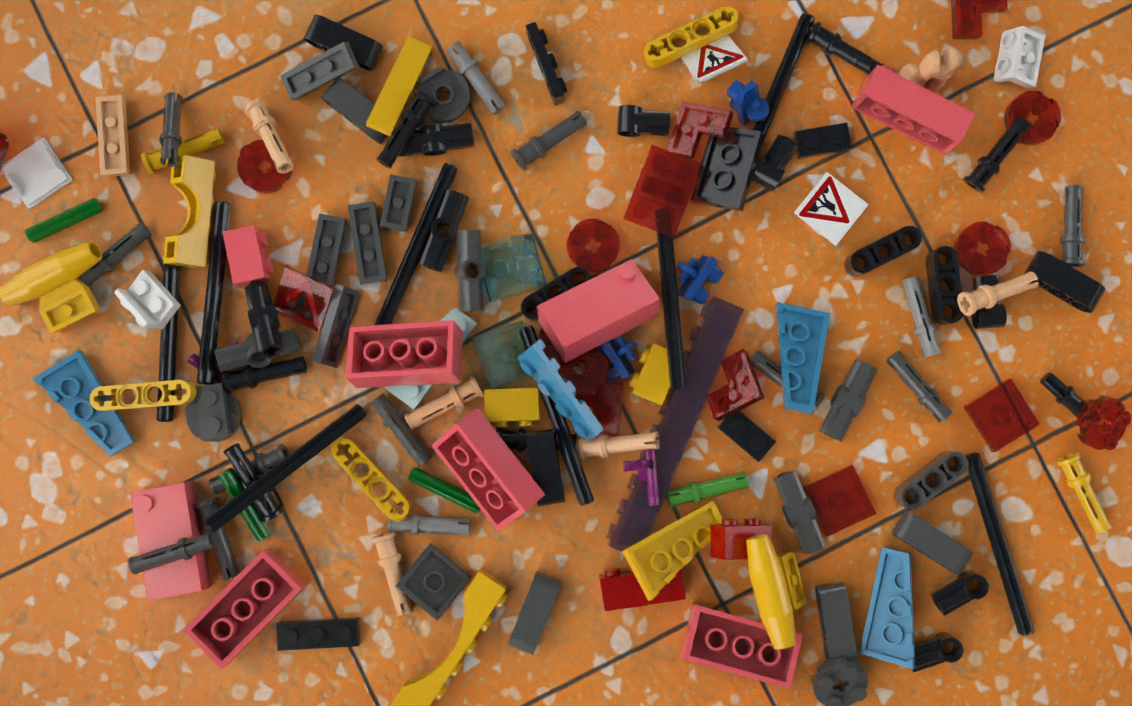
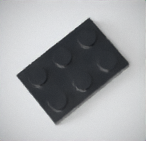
(728, 169)

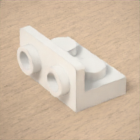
(1019, 57)
(148, 301)

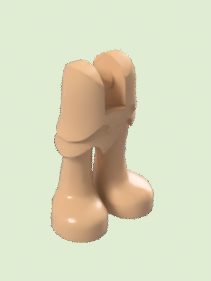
(932, 70)

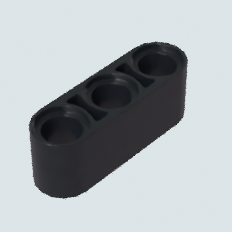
(327, 34)
(891, 242)
(949, 273)
(562, 282)
(1066, 282)
(545, 466)

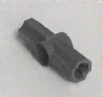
(469, 252)
(248, 352)
(848, 400)
(799, 512)

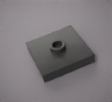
(433, 581)

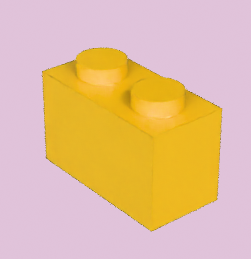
(653, 379)
(512, 405)

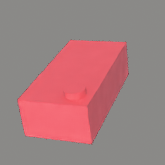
(912, 109)
(598, 310)
(404, 354)
(488, 469)
(160, 520)
(244, 608)
(737, 647)

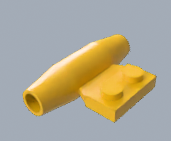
(55, 283)
(776, 589)

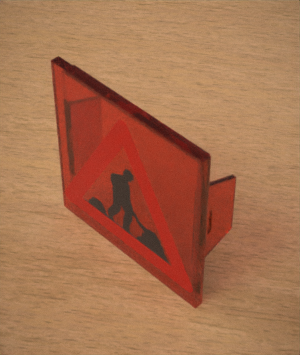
(303, 299)

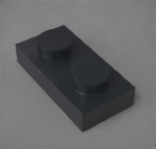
(822, 140)
(746, 435)

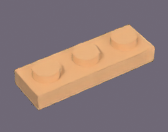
(112, 135)

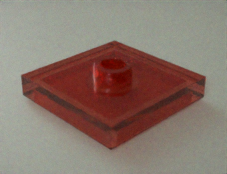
(1001, 415)
(839, 500)

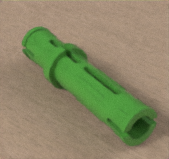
(706, 489)

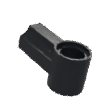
(635, 121)
(771, 167)
(992, 317)
(957, 593)
(930, 652)

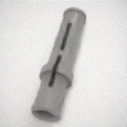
(469, 69)
(921, 317)
(436, 525)

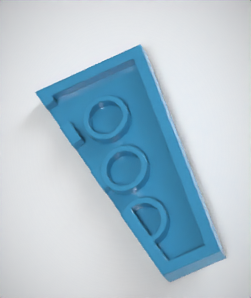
(801, 350)
(70, 386)
(561, 391)
(889, 619)

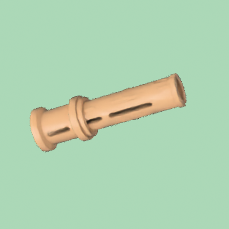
(265, 126)
(987, 296)
(454, 398)
(605, 445)
(390, 561)

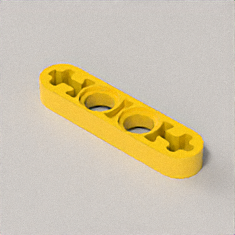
(692, 39)
(142, 393)
(368, 481)

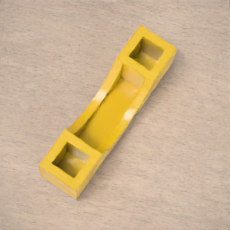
(195, 181)

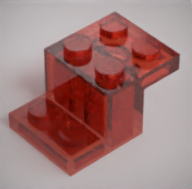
(662, 191)

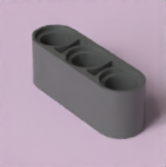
(352, 106)
(943, 479)
(932, 543)
(534, 613)
(836, 621)

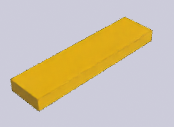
(399, 86)

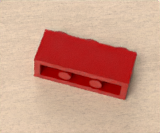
(623, 590)

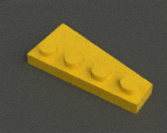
(667, 550)

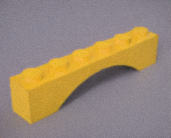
(479, 601)

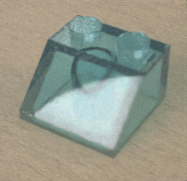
(512, 267)
(499, 354)

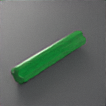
(63, 220)
(443, 489)
(250, 514)

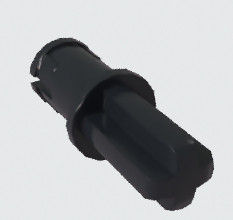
(1062, 393)

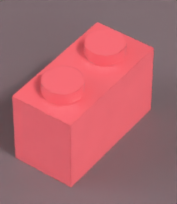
(247, 255)

